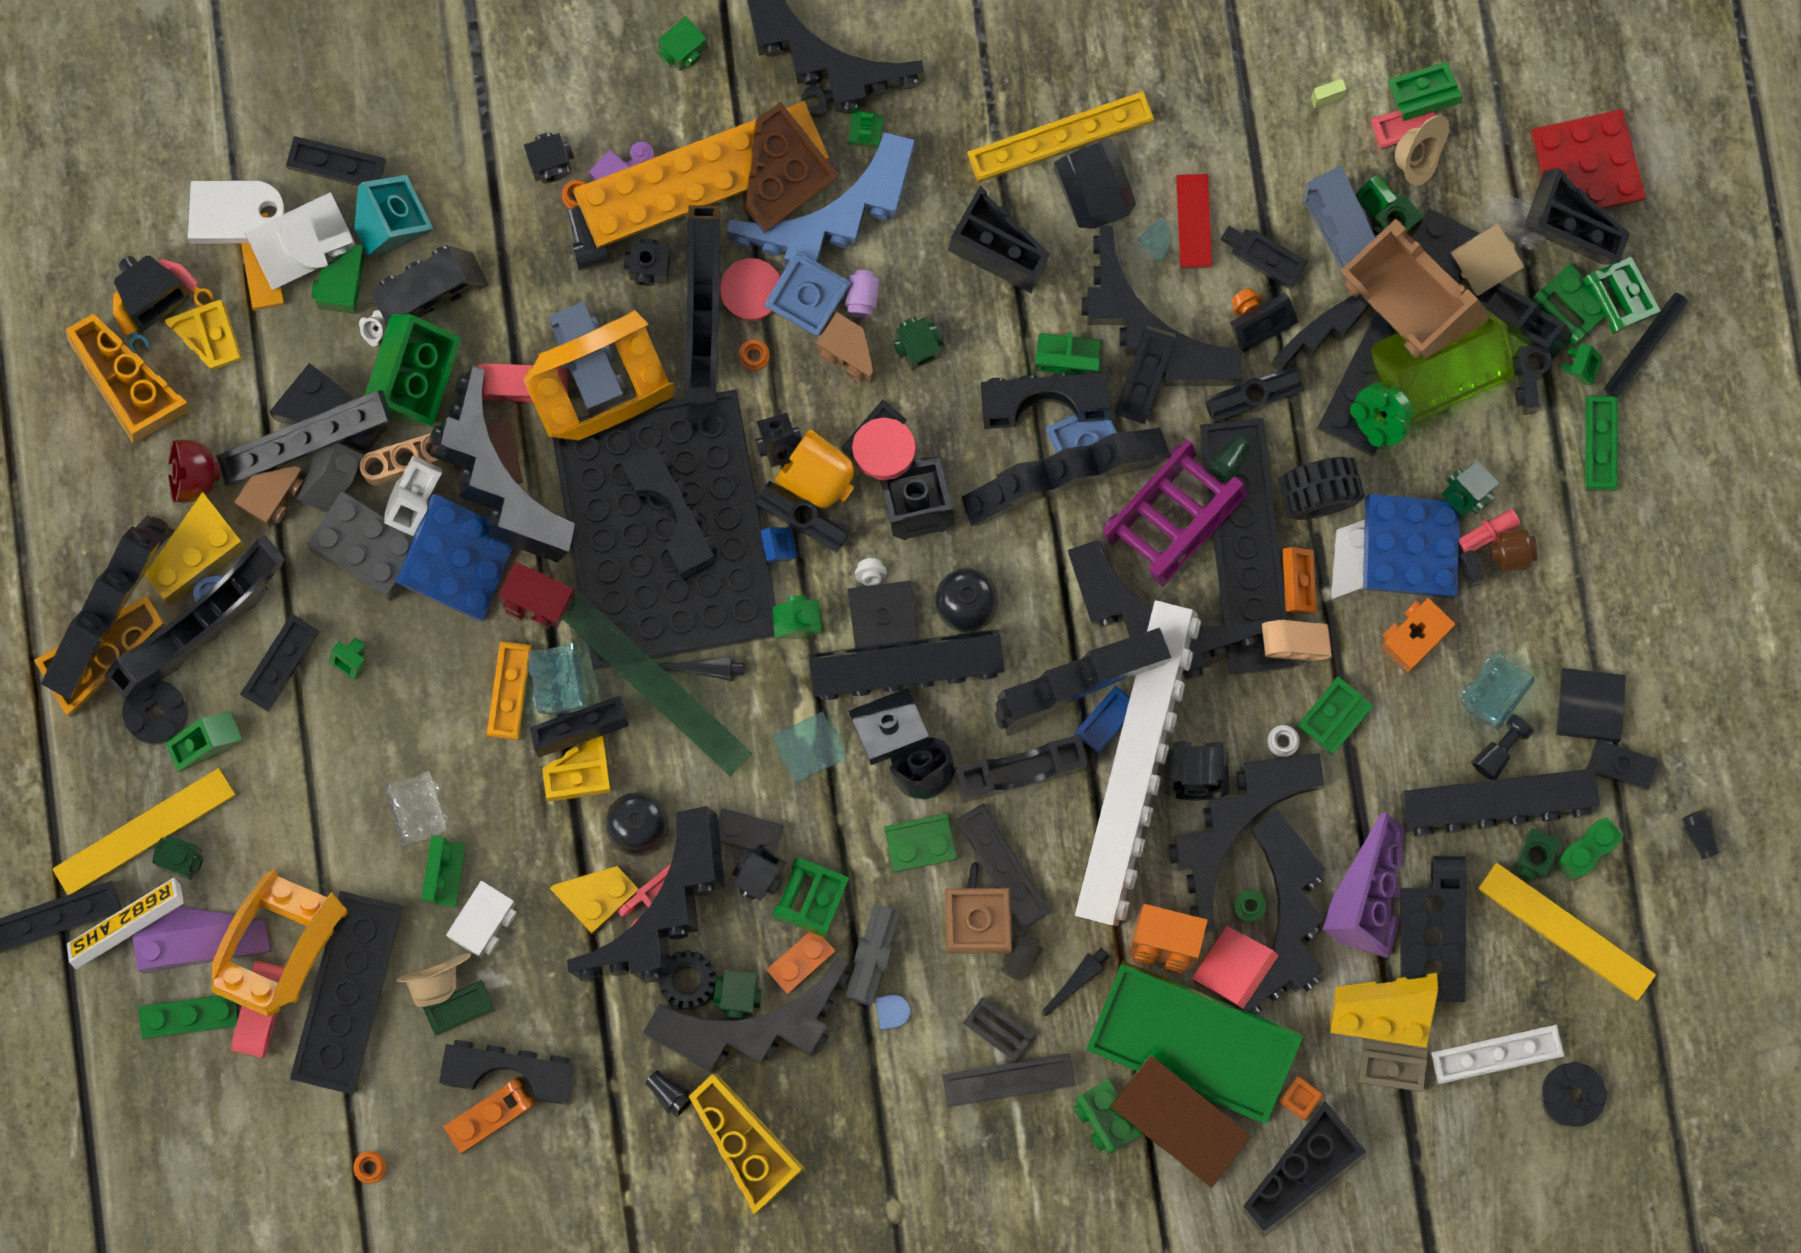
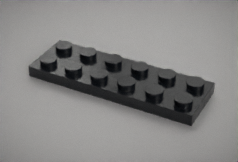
(347, 994)

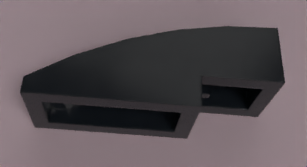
(1526, 319)

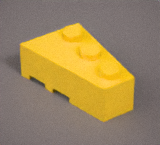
(194, 551)
(1386, 1011)

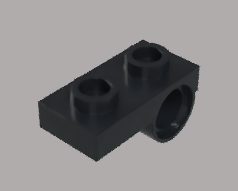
(1527, 392)

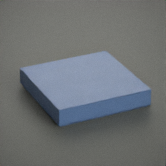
(807, 293)
(1072, 433)

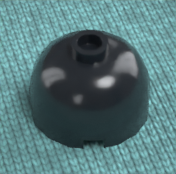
(966, 600)
(924, 770)
(636, 824)

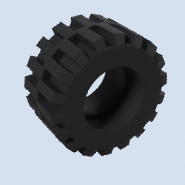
(1321, 488)

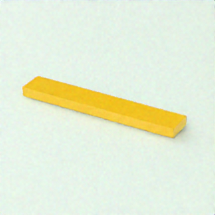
(1060, 137)
(144, 832)
(1566, 932)

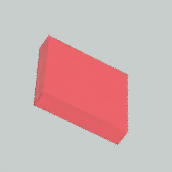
(1234, 967)

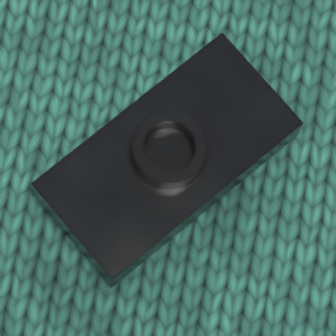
(1622, 765)

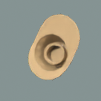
(1420, 149)
(435, 983)

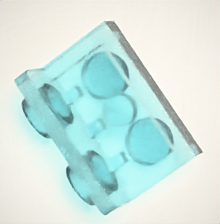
(556, 680)
(1496, 691)

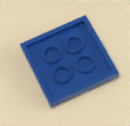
(1410, 546)
(454, 559)

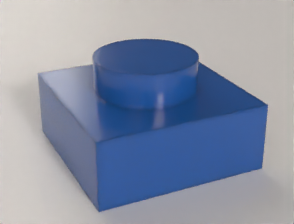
(778, 544)

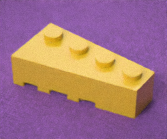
(748, 1147)

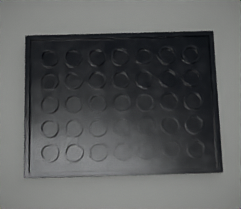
(624, 537)

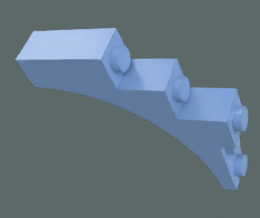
(840, 221)

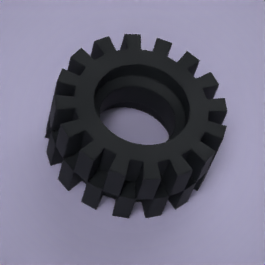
(703, 992)

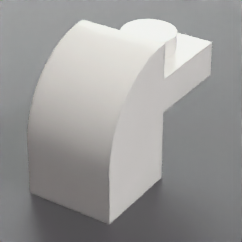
(304, 248)
(410, 495)

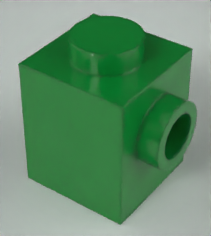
(682, 45)
(796, 618)

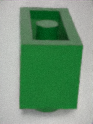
(340, 282)
(203, 740)

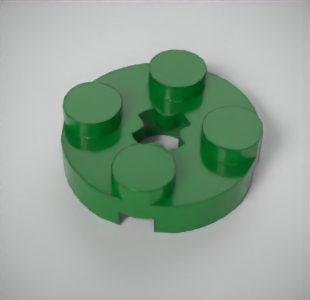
(1367, 414)

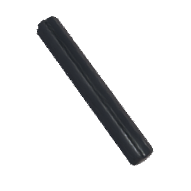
(1646, 345)

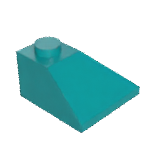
(389, 214)

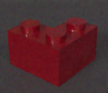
(535, 597)

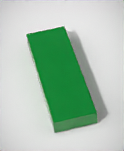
(1601, 443)

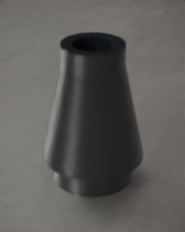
(1701, 833)
(669, 1093)

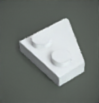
(1348, 560)

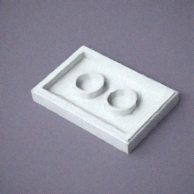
(267, 247)

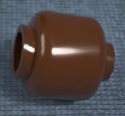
(1514, 550)

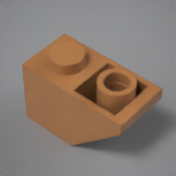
(846, 344)
(268, 493)

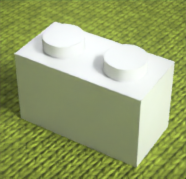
(481, 920)

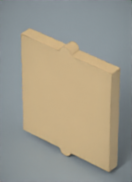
(1487, 259)

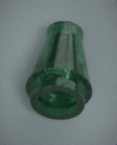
(1229, 460)

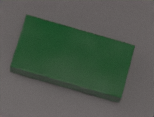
(459, 1008)

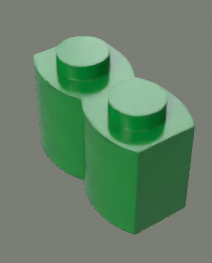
(1593, 845)

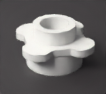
(368, 331)

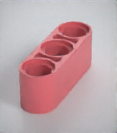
(506, 382)
(252, 1028)

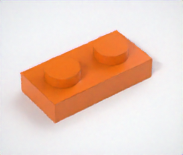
(1299, 580)
(800, 961)

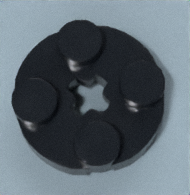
(164, 727)
(1554, 1094)

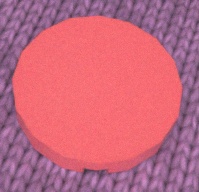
(747, 287)
(883, 448)

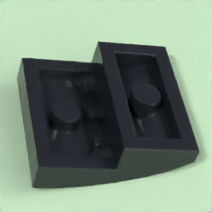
(1591, 705)

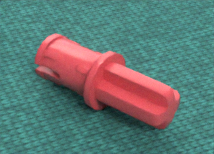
(1488, 531)

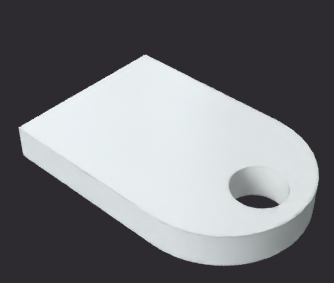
(227, 209)

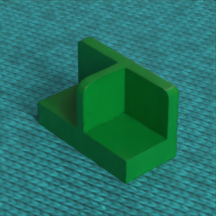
(1066, 354)

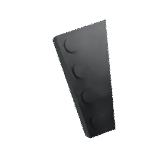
(1306, 1169)

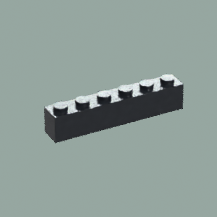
(906, 663)
(1500, 801)

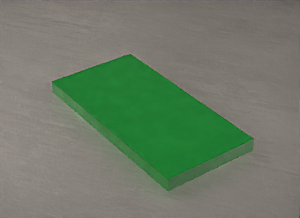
(1200, 1039)

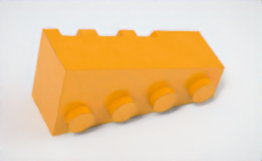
(127, 384)
(130, 629)

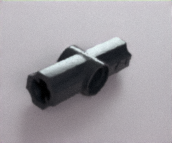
(1272, 387)
(784, 507)

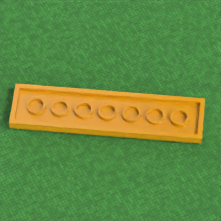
(671, 182)

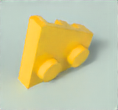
(208, 333)
(578, 773)
(596, 896)

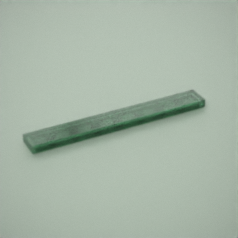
(655, 684)

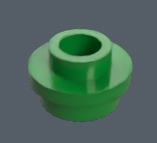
(1245, 915)

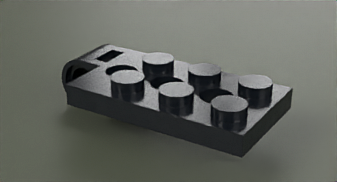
(1449, 884)

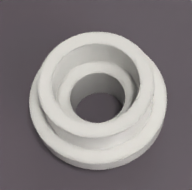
(870, 571)
(1290, 733)

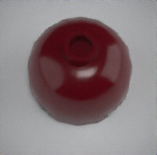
(191, 470)

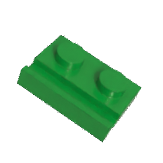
(1425, 91)
(1334, 715)
(920, 843)

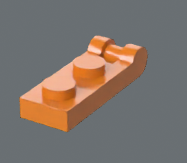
(488, 1116)

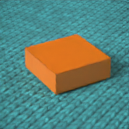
(1300, 1098)

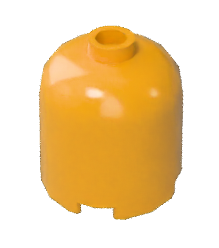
(817, 472)

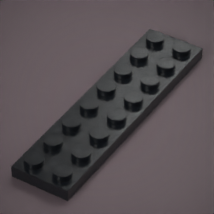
(1438, 238)
(1248, 547)

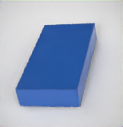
(1104, 721)

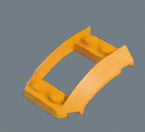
(640, 362)
(293, 902)

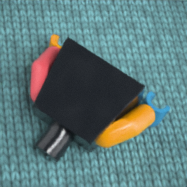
(149, 292)

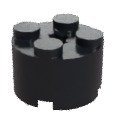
(1197, 771)

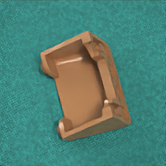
(1413, 292)

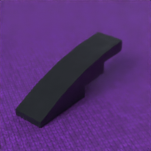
(1333, 322)

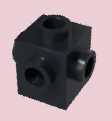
(658, 262)
(777, 439)

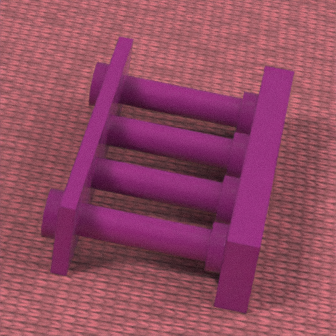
(1185, 541)

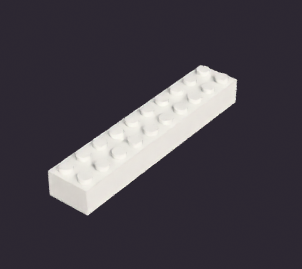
(1135, 771)

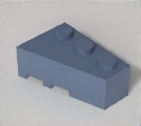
(1338, 215)
(592, 372)

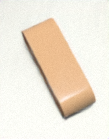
(389, 456)
(1296, 640)

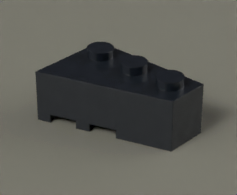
(1574, 221)
(998, 244)
(429, 283)
(315, 394)

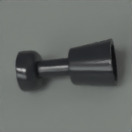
(1495, 756)

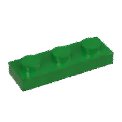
(187, 1017)

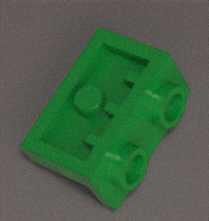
(443, 872)
(1109, 1127)

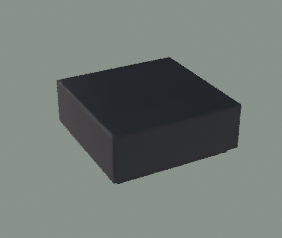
(1471, 568)

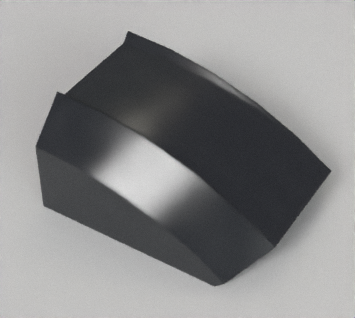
(1095, 185)
(918, 500)

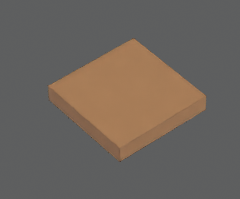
(978, 921)

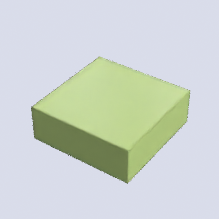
(1328, 93)

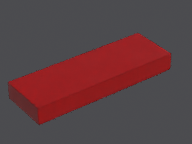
(1193, 221)

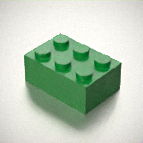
(413, 368)

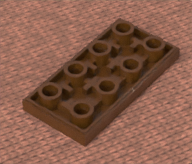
(1180, 1121)

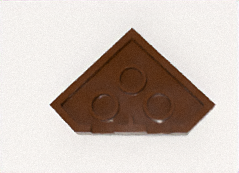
(783, 169)

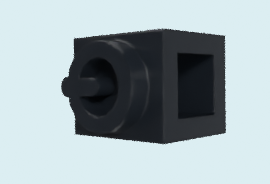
(549, 157)
(758, 873)

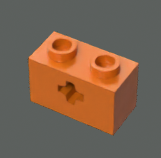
(1409, 651)

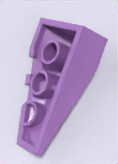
(1364, 902)
(192, 938)

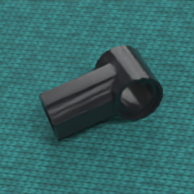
(584, 247)

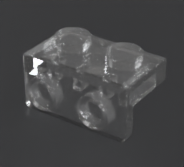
(1511, 216)
(416, 809)

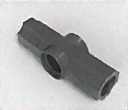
(872, 955)

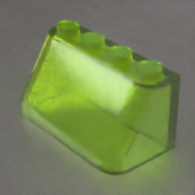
(1450, 375)

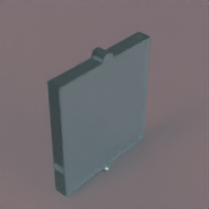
(809, 747)

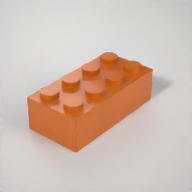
(1166, 939)

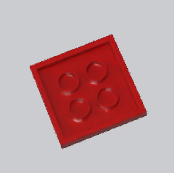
(1594, 156)

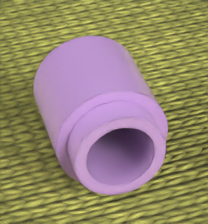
(862, 294)

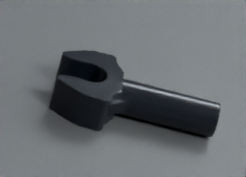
(824, 98)

